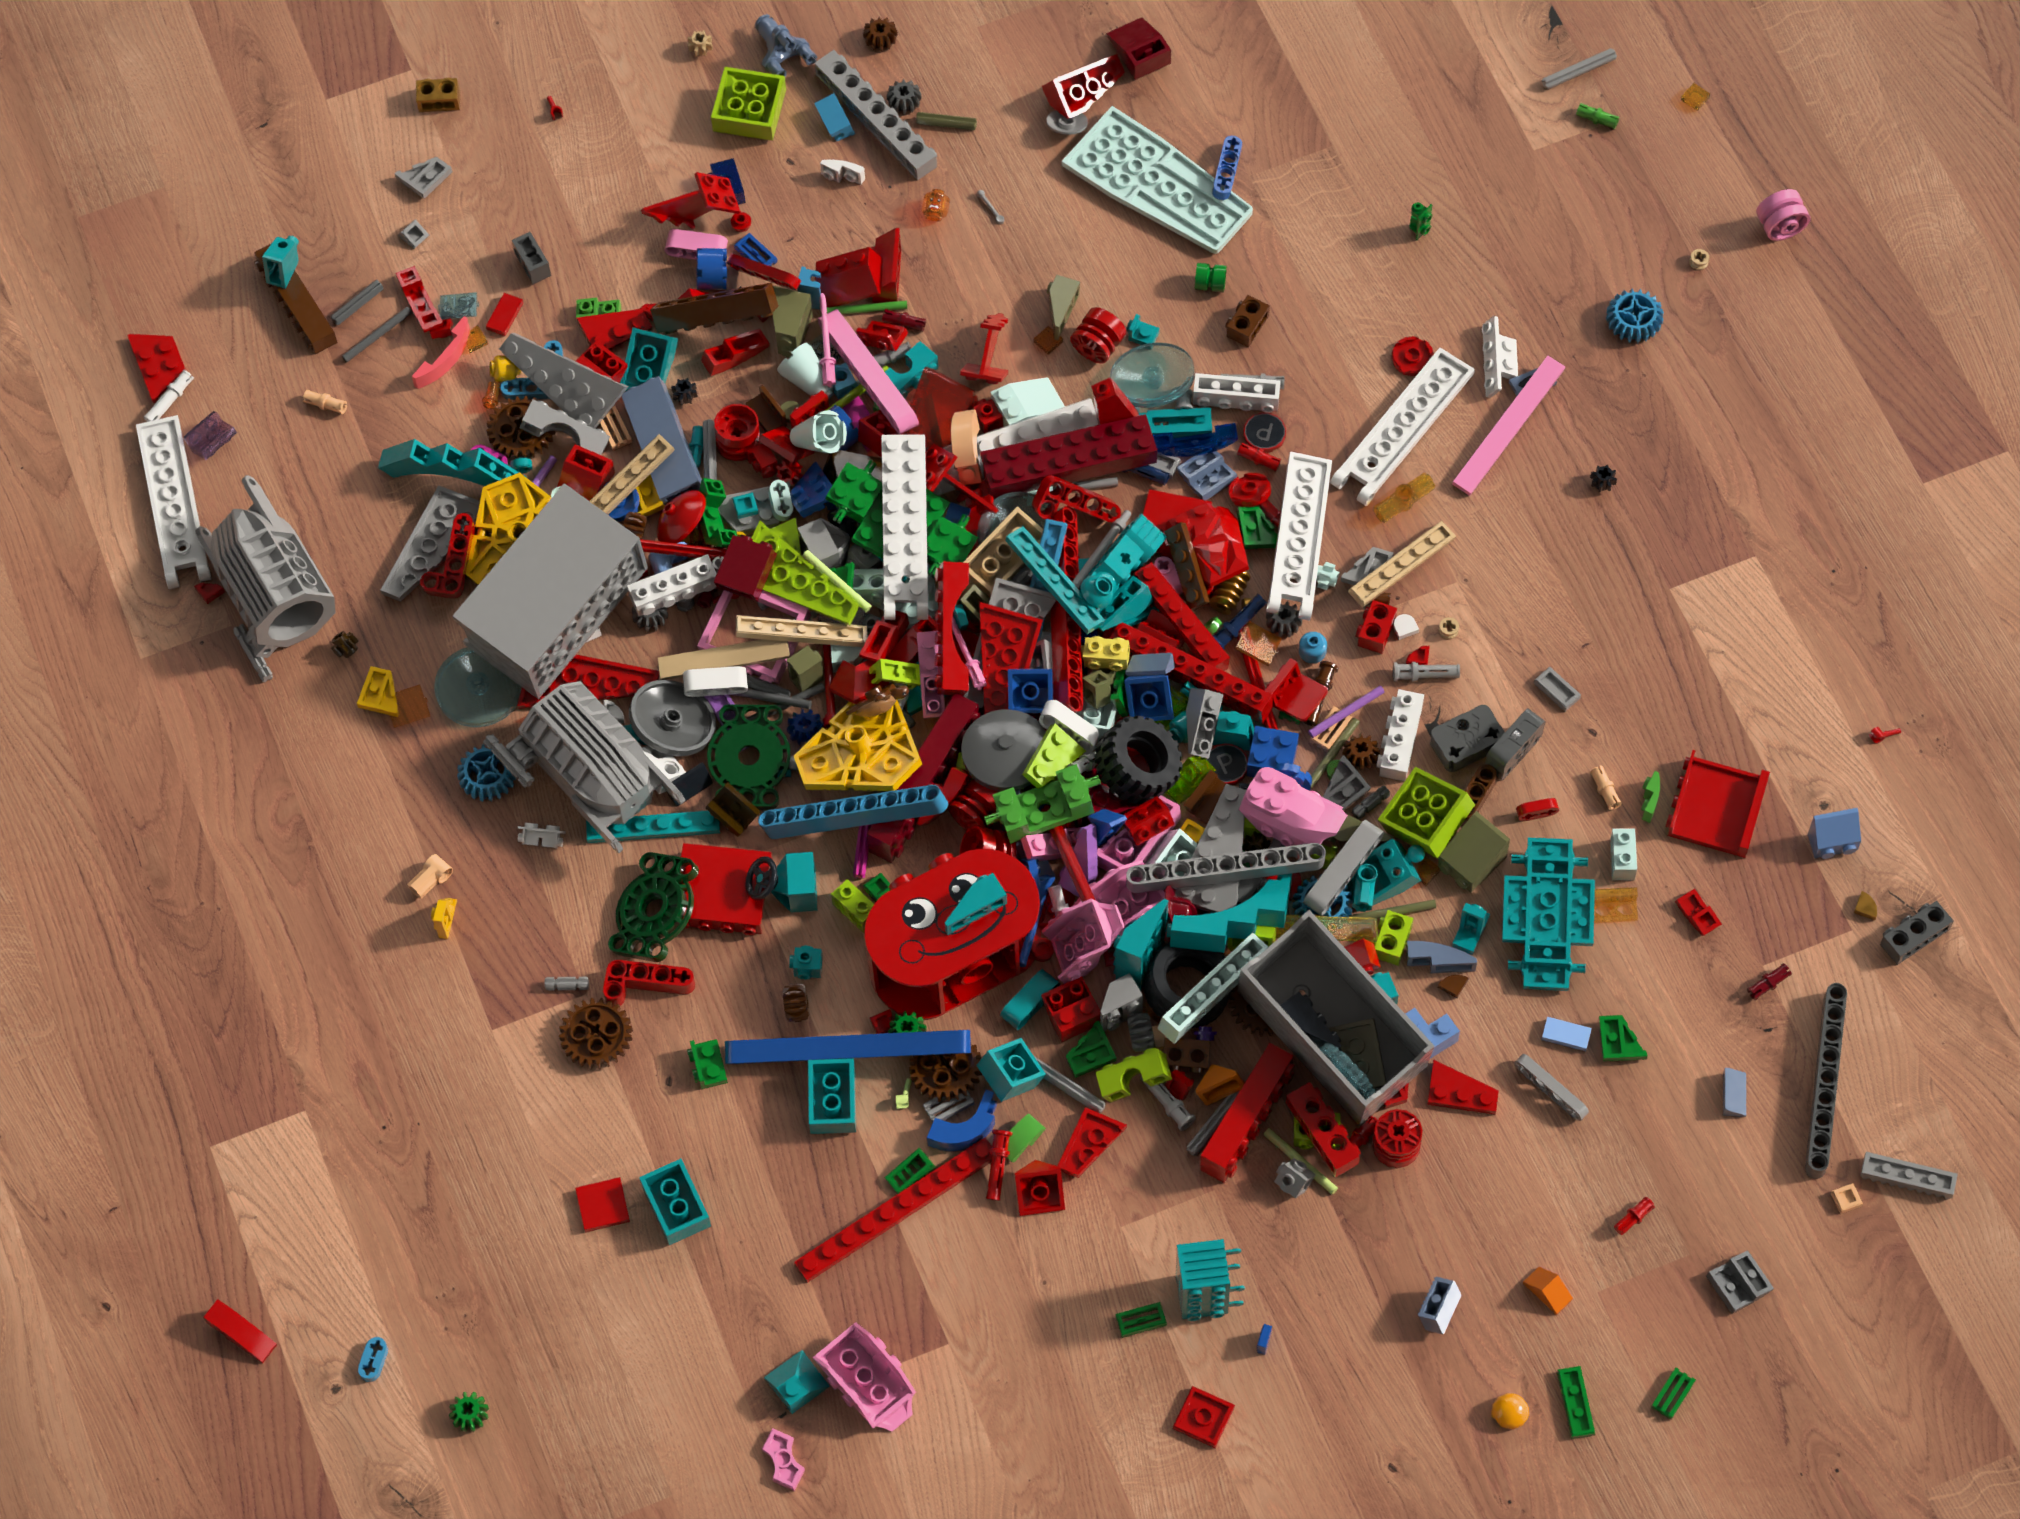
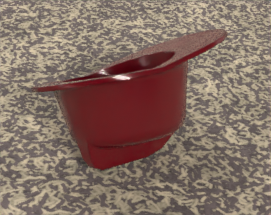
(1178, 905)

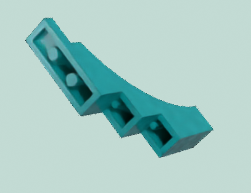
(444, 460)
(1211, 930)

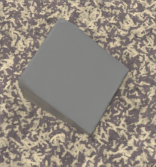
(413, 234)

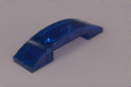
(1196, 444)

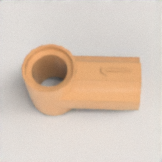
(434, 872)

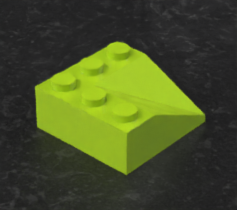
(748, 103)
(1426, 812)

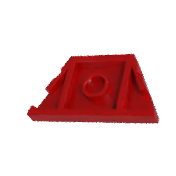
(157, 360)

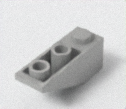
(1202, 719)

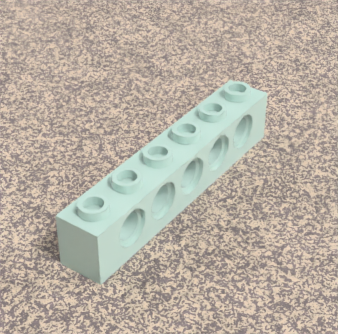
(1209, 990)

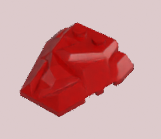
(1215, 542)

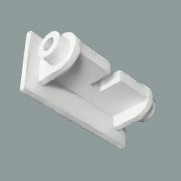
(532, 833)

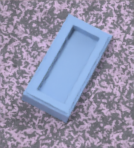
(1566, 1034)

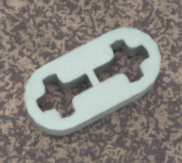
(785, 500)

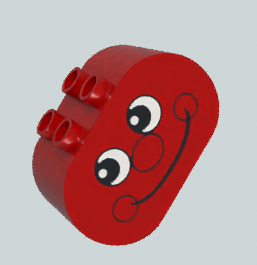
(931, 972)

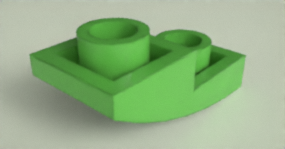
(592, 306)
(1651, 795)
(1024, 1134)

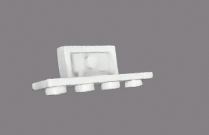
(1499, 357)

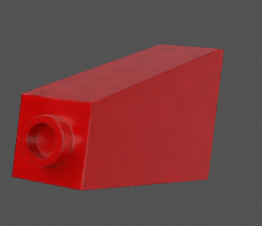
(1111, 402)

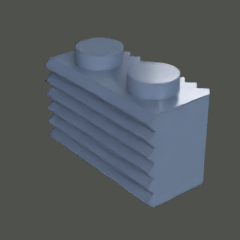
(1439, 1305)

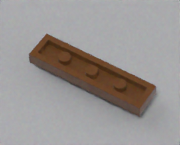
(1187, 566)

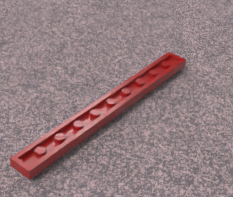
(894, 1210)

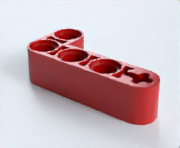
(1078, 502)
(453, 555)
(648, 982)

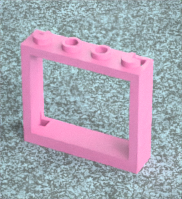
(768, 599)

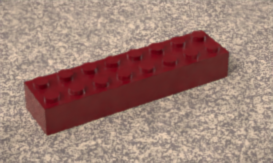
(1069, 456)
(938, 756)

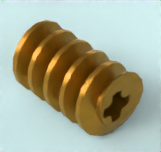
(1228, 593)

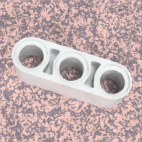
(715, 681)
(1071, 723)

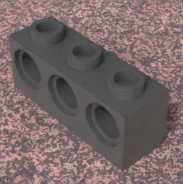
(1914, 942)

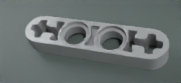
(1551, 1087)

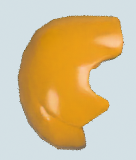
(1510, 1411)

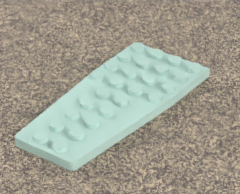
(1156, 181)

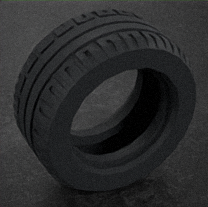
(1157, 989)

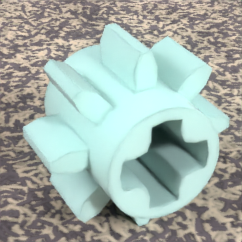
(1327, 576)

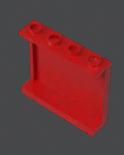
(1717, 806)
(721, 889)

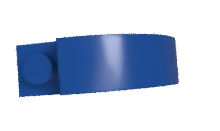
(961, 1136)

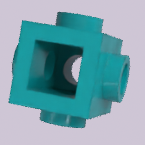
(806, 962)

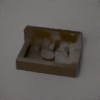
(732, 809)

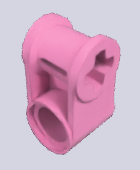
(1168, 570)

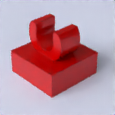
(1179, 1085)

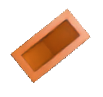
(1218, 1084)
(1548, 1289)

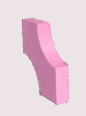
(787, 1470)

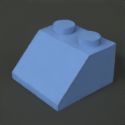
(1835, 833)

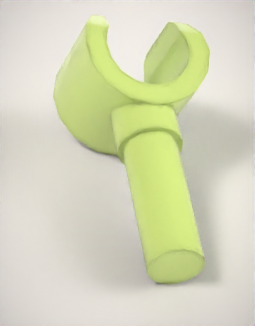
(902, 1101)

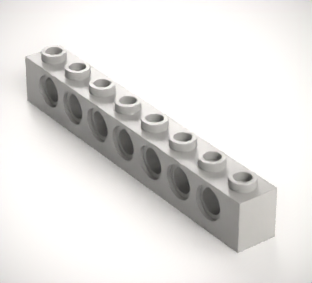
(878, 124)

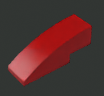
(734, 351)
(884, 637)
(953, 786)
(239, 1331)

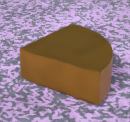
(1866, 906)

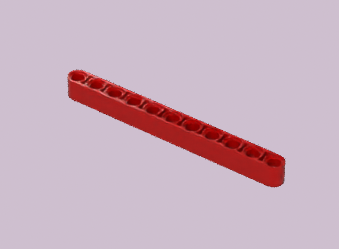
(1064, 630)

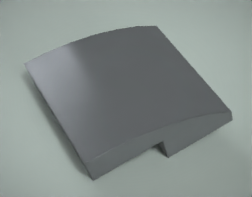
(1739, 1282)

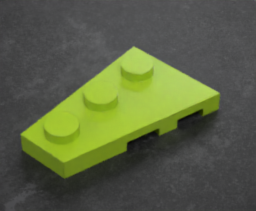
(1052, 754)

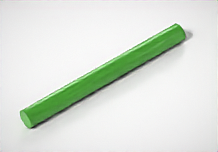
(874, 307)

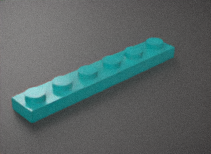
(1054, 580)
(659, 827)

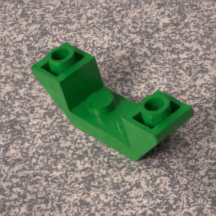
(711, 521)

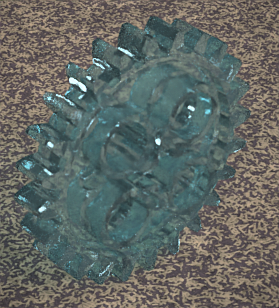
(1349, 1070)

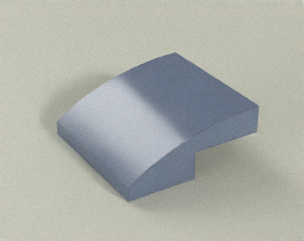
(1206, 474)

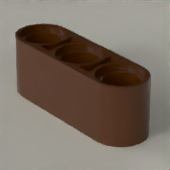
(1481, 787)

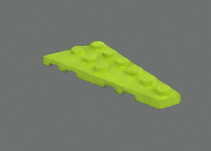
(801, 582)

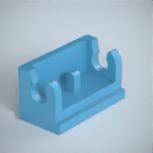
(834, 117)
(810, 287)

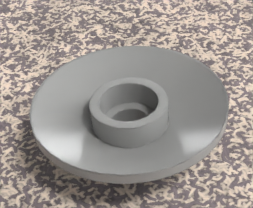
(1066, 126)

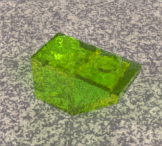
(1192, 774)

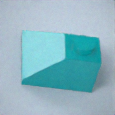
(797, 1382)

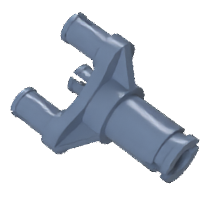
(781, 45)

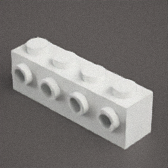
(1236, 392)
(672, 585)
(1401, 735)

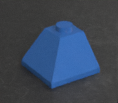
(1029, 689)
(1149, 697)

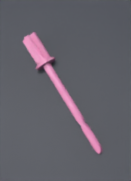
(827, 363)
(973, 665)

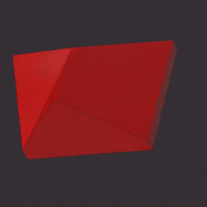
(854, 681)
(1039, 1188)

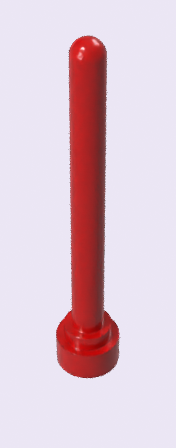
(830, 699)

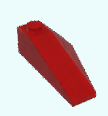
(1081, 88)

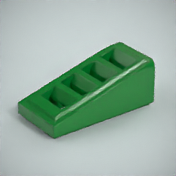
(912, 1159)

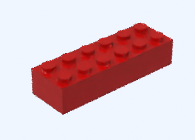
(1247, 1113)

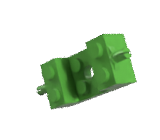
(1066, 796)

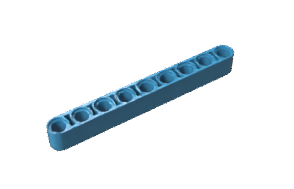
(853, 812)

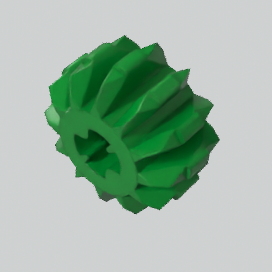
(907, 1022)
(472, 1403)

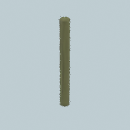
(1331, 754)
(1403, 909)

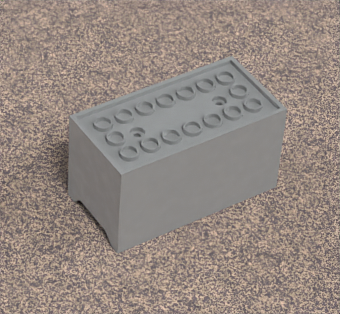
(551, 590)
(1343, 993)

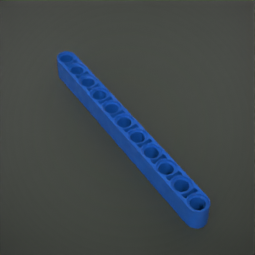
(847, 1046)

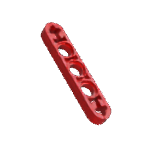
(763, 271)

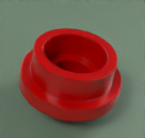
(741, 226)

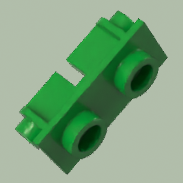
(1420, 219)

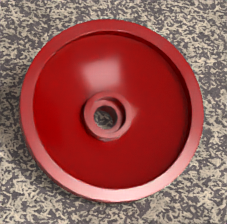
(680, 516)

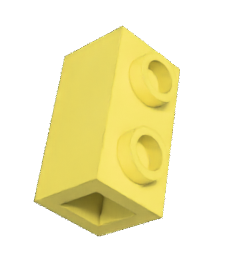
(1105, 653)

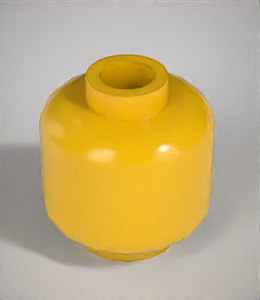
(503, 369)

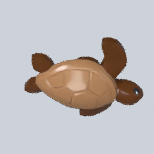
(878, 700)

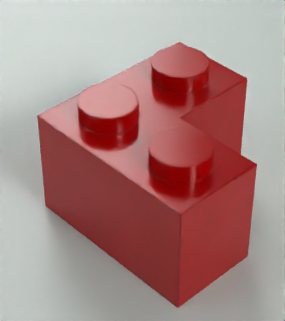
(871, 431)

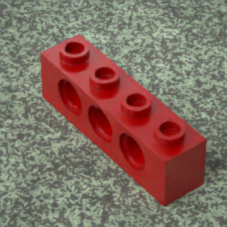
(1337, 1160)

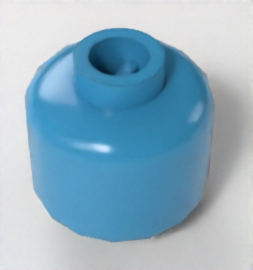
(1312, 647)

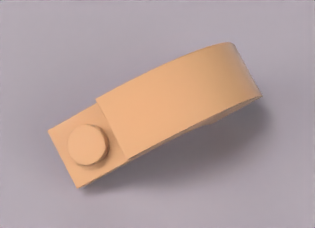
(964, 445)

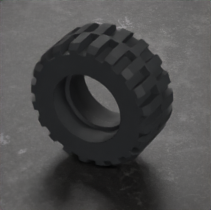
(1156, 747)

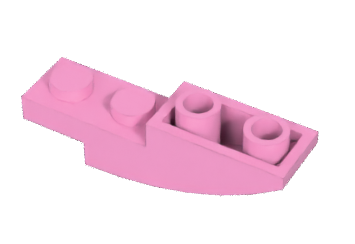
(932, 702)
(1044, 847)

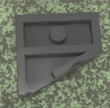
(1345, 785)

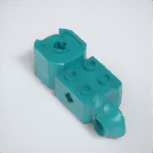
(1127, 553)

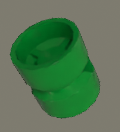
(1210, 277)

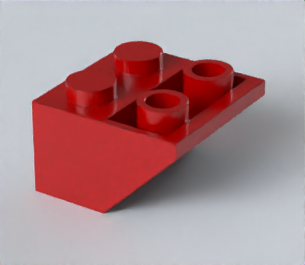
(603, 361)
(586, 471)
(1071, 1008)

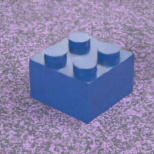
(1271, 748)

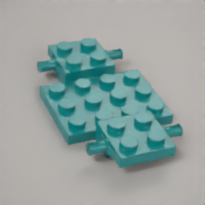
(1548, 913)

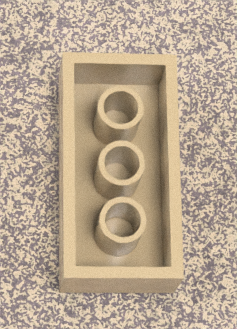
(994, 555)

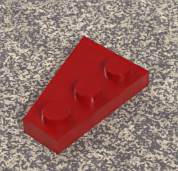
(1089, 1140)

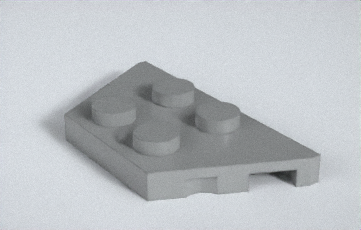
(749, 524)

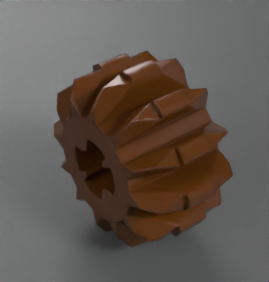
(880, 33)
(635, 523)
(1365, 758)
(795, 1002)

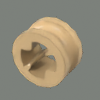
(1695, 263)
(1454, 625)

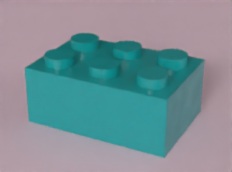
(832, 1096)
(675, 1201)

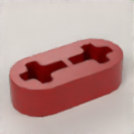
(1537, 809)

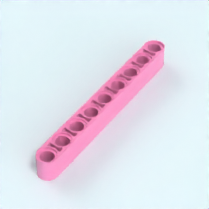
(869, 373)

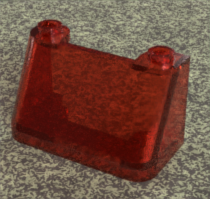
(935, 404)

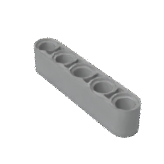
(1343, 867)

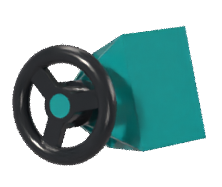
(790, 882)

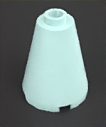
(805, 371)
(820, 433)

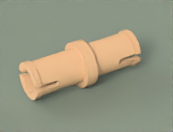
(324, 401)
(1605, 788)

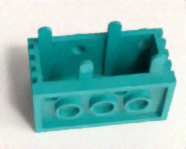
(1204, 1279)

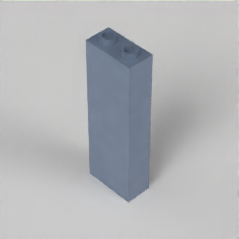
(654, 414)

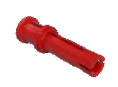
(999, 1154)

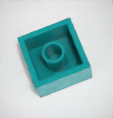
(1011, 1069)

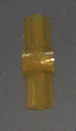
(1413, 490)

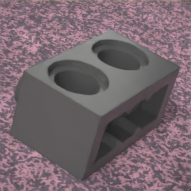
(531, 257)

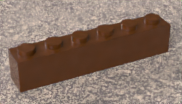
(302, 308)
(714, 308)

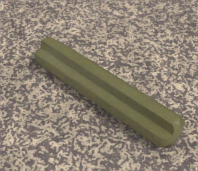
(946, 120)

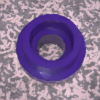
(1205, 1033)

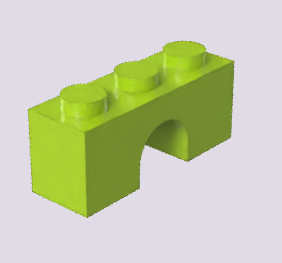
(1115, 1078)

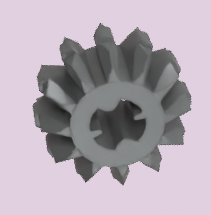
(904, 96)
(656, 618)
(1286, 626)
(1141, 1032)

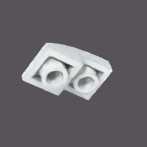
(838, 169)

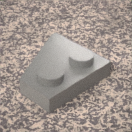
(425, 176)
(1364, 566)

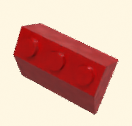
(889, 248)
(850, 276)

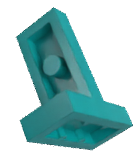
(1471, 928)

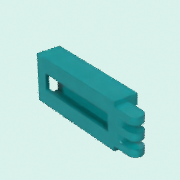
(1181, 421)

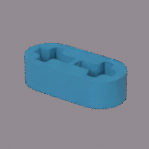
(378, 1360)

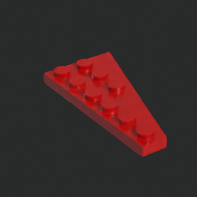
(1006, 644)
(600, 677)

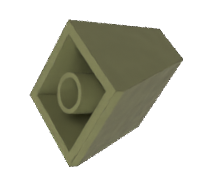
(791, 319)
(1474, 852)

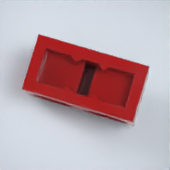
(1379, 627)

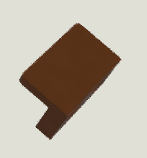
(767, 409)
(1205, 797)

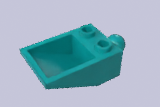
(1387, 860)

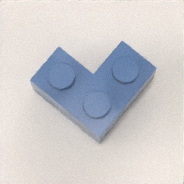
(1441, 1032)

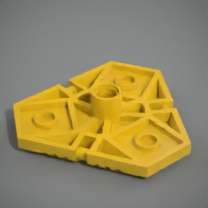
(505, 511)
(869, 749)

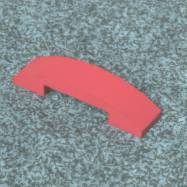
(429, 373)

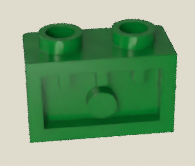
(708, 1064)

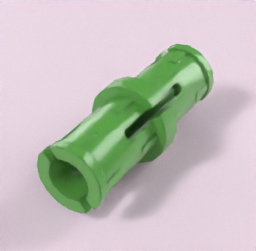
(1597, 116)

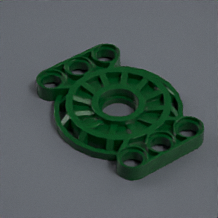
(757, 734)
(654, 884)

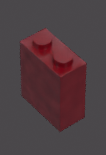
(745, 567)

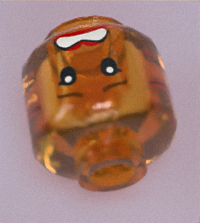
(935, 205)

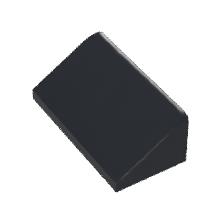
(692, 782)

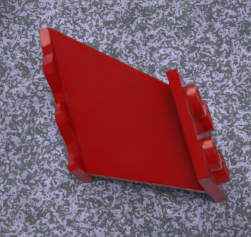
(713, 194)
(992, 375)
(937, 464)

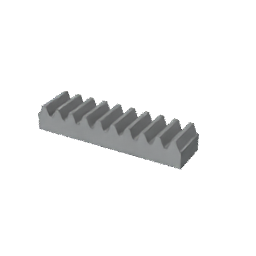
(1908, 1175)

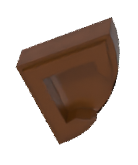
(1453, 984)

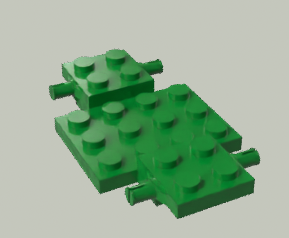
(860, 498)

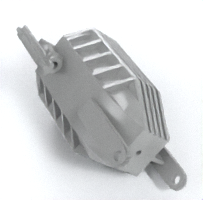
(267, 578)
(586, 757)

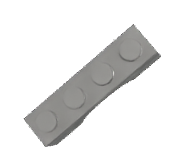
(541, 419)

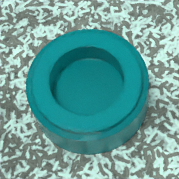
(522, 465)

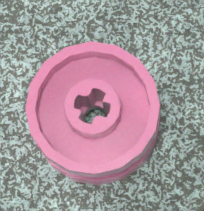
(1783, 215)

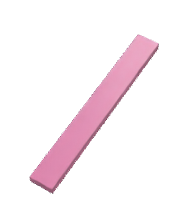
(1508, 425)

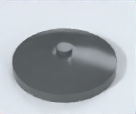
(670, 719)
(1000, 748)

